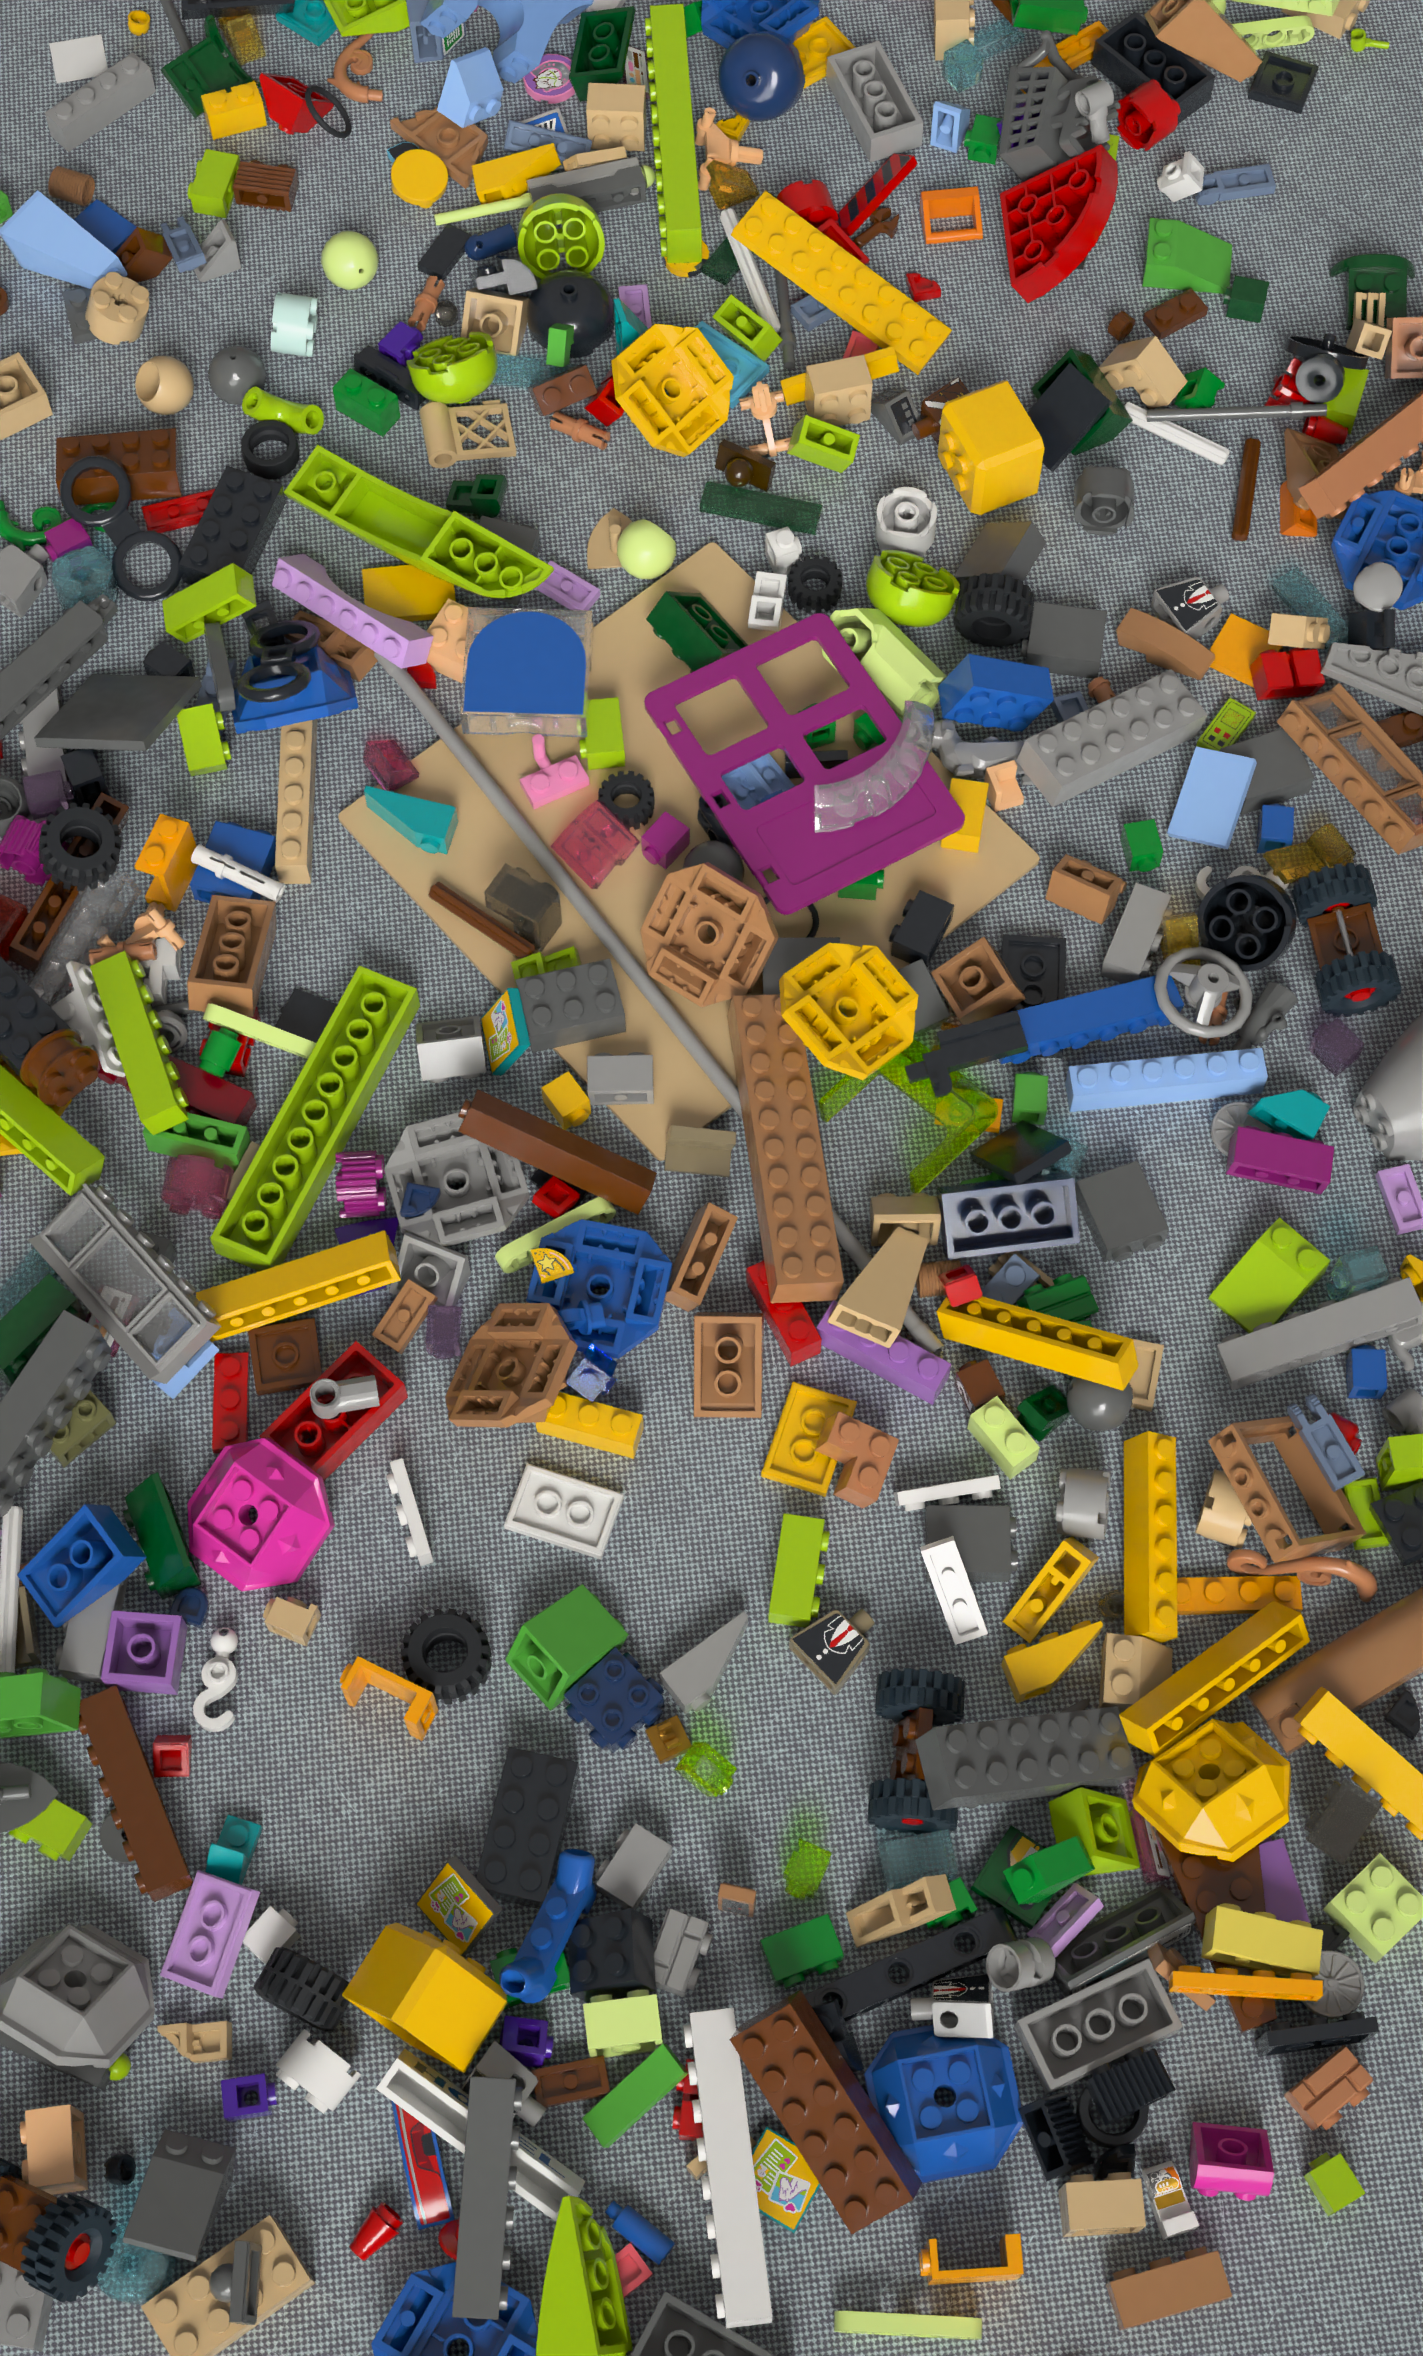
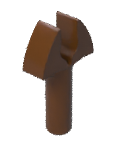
(887, 227)

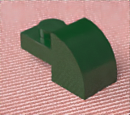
(478, 496)

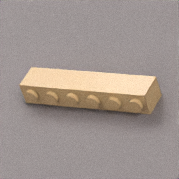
(296, 802)

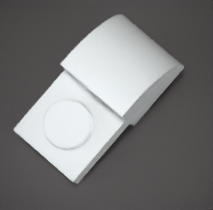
(767, 601)
(161, 970)

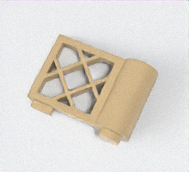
(443, 432)

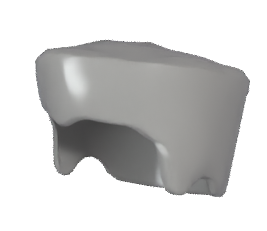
(1378, 586)

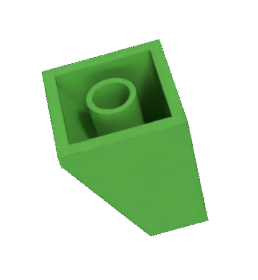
(564, 1644)

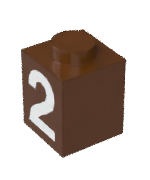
(978, 1384)

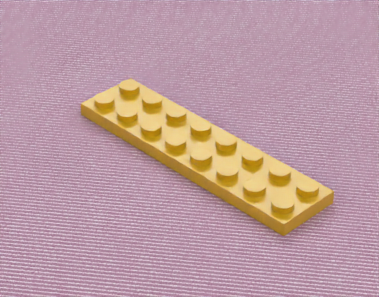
(841, 282)

